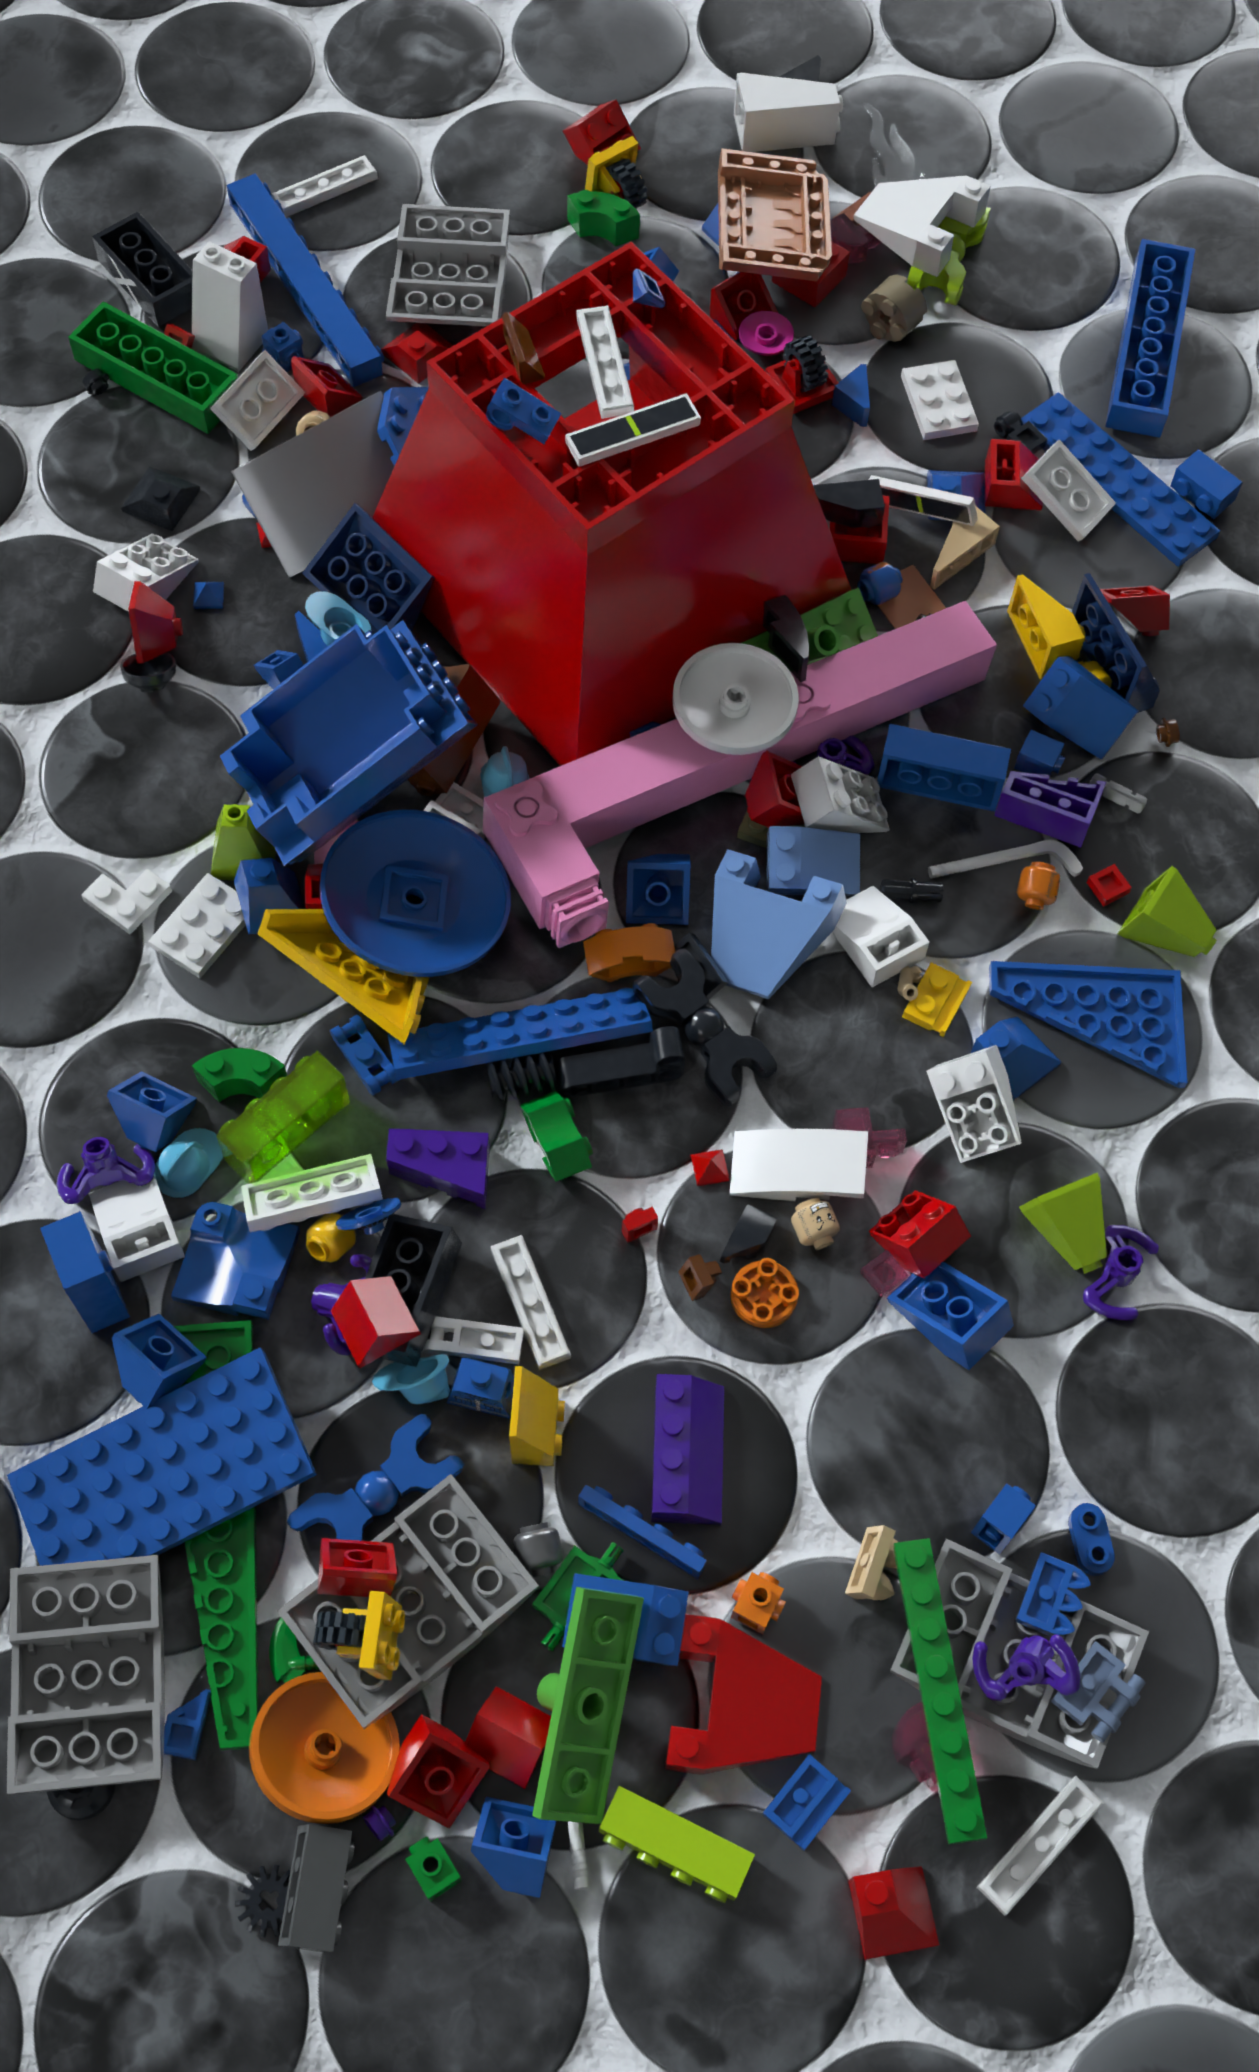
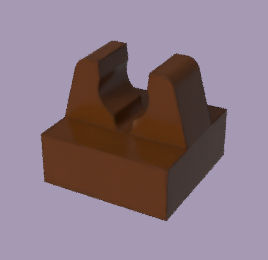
(699, 1276)

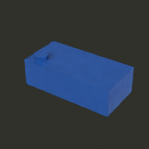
(943, 767)
(85, 1272)

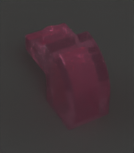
(852, 238)
(883, 1143)
(912, 1739)

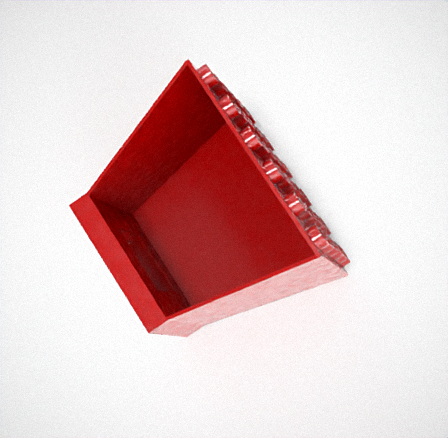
(607, 575)

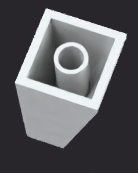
(785, 112)
(226, 307)

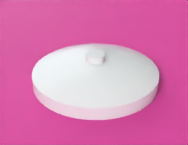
(735, 698)

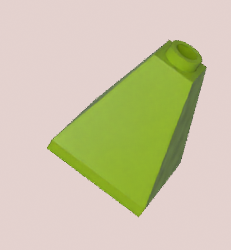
(237, 841)
(1170, 918)
(1072, 1222)

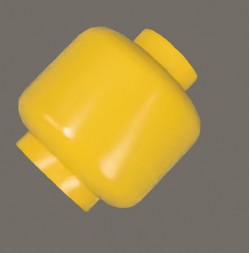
(326, 1241)

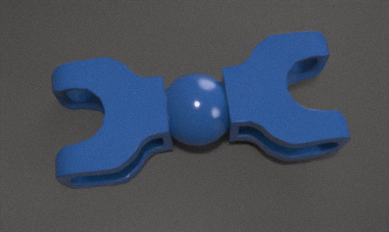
(378, 1490)

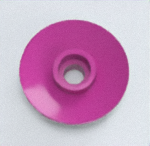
(766, 333)

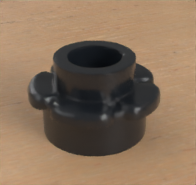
(96, 382)

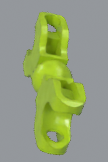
(954, 273)

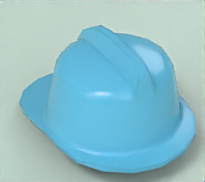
(333, 616)
(503, 771)
(188, 1162)
(417, 1384)

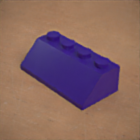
(687, 1450)

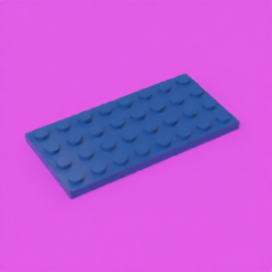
(165, 1469)

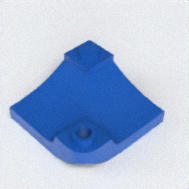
(231, 1266)

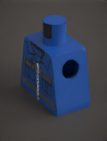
(482, 1388)

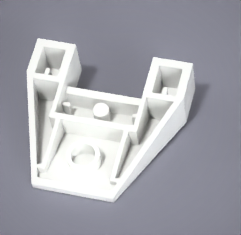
(909, 212)

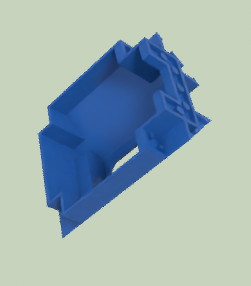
(344, 736)

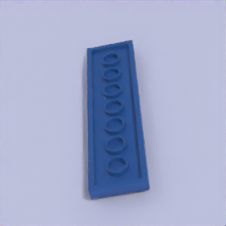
(1139, 494)
(520, 1033)

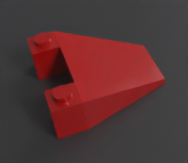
(759, 1702)

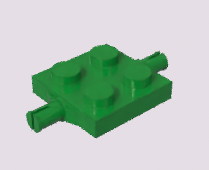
(555, 1596)

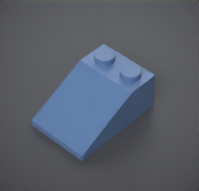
(806, 852)

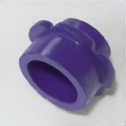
(379, 1822)

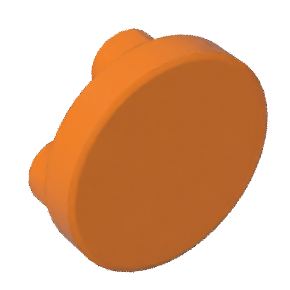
(764, 1293)

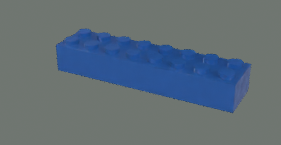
(1150, 338)

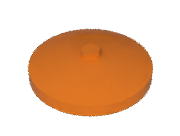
(316, 1754)

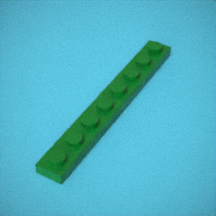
(939, 1692)

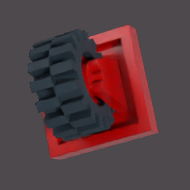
(804, 373)

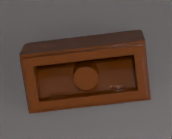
(522, 350)

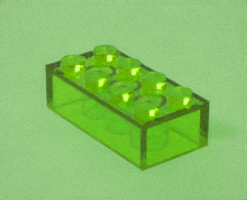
(283, 1117)

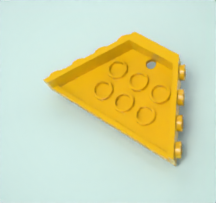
(381, 995)

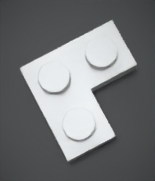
(129, 906)

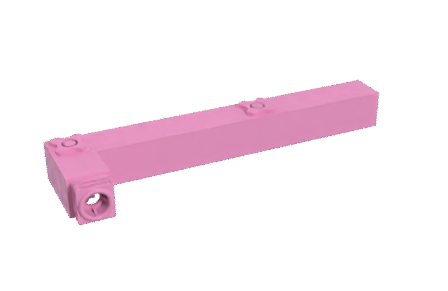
(551, 818)

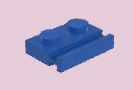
(806, 1802)

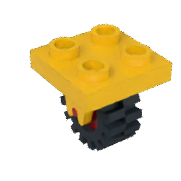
(616, 173)
(365, 1634)

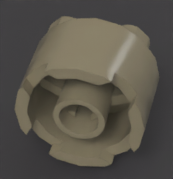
(894, 309)

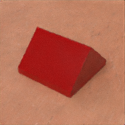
(739, 298)
(323, 386)
(373, 1318)
(356, 1567)
(510, 1736)

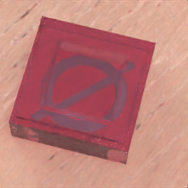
(884, 1273)

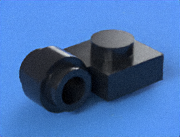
(1010, 426)

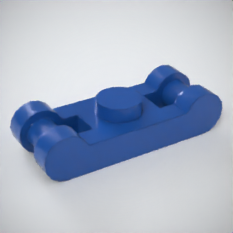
(364, 1054)

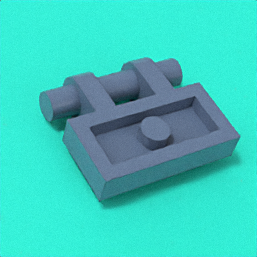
(1098, 1673)

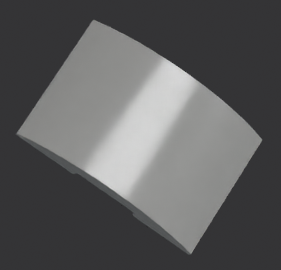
(449, 265)
(315, 479)
(452, 1584)
(982, 1605)
(86, 1675)

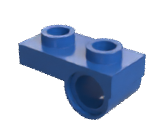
(518, 408)

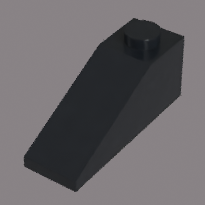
(852, 502)

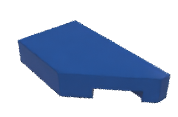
(186, 1726)

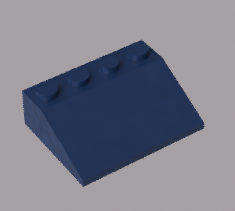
(370, 572)
(1112, 647)

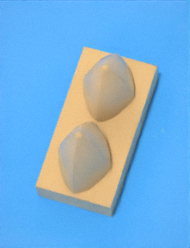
(875, 1553)

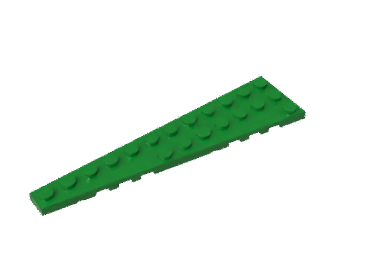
(226, 1573)

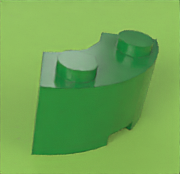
(603, 216)
(238, 1072)
(552, 1126)

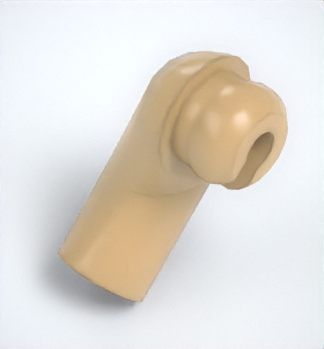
(907, 978)

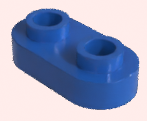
(1090, 1538)

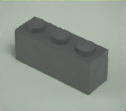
(316, 1888)

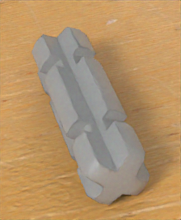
(1121, 794)

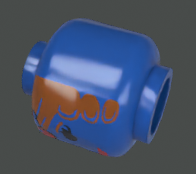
(880, 583)

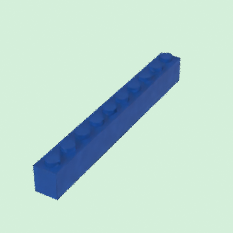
(306, 281)

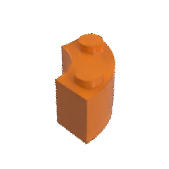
(629, 952)

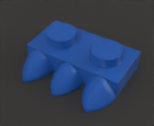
(1049, 1594)

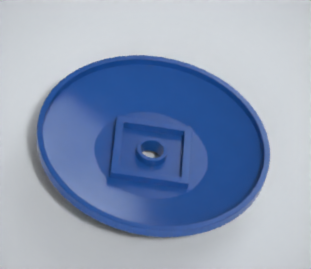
(423, 856)

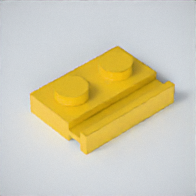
(937, 999)

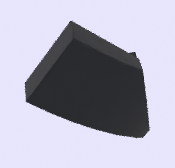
(749, 1234)

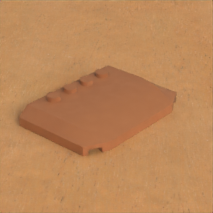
(773, 215)

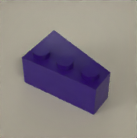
(1049, 805)
(443, 1160)

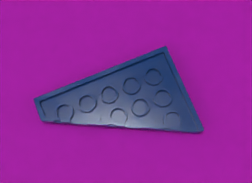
(1115, 1009)

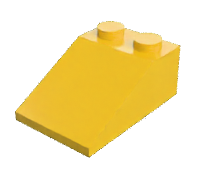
(1043, 625)
(535, 1420)

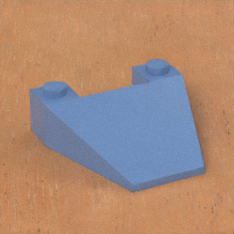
(765, 935)

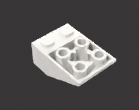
(146, 560)
(839, 798)
(879, 936)
(976, 1103)
(135, 1227)

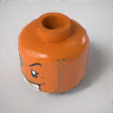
(1038, 885)

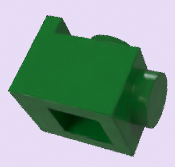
(442, 1878)

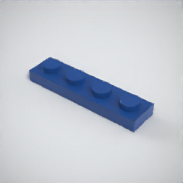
(655, 1538)

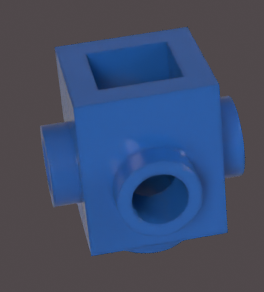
(283, 344)

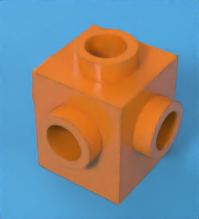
(755, 1613)

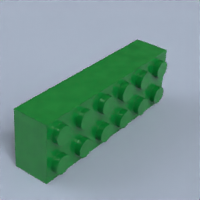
(151, 365)

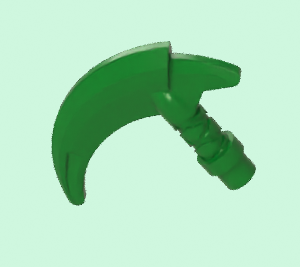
(285, 1656)

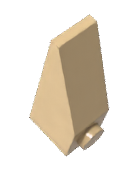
(964, 546)

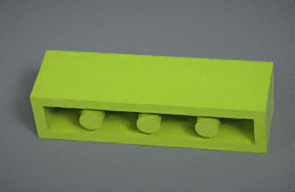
(677, 1844)

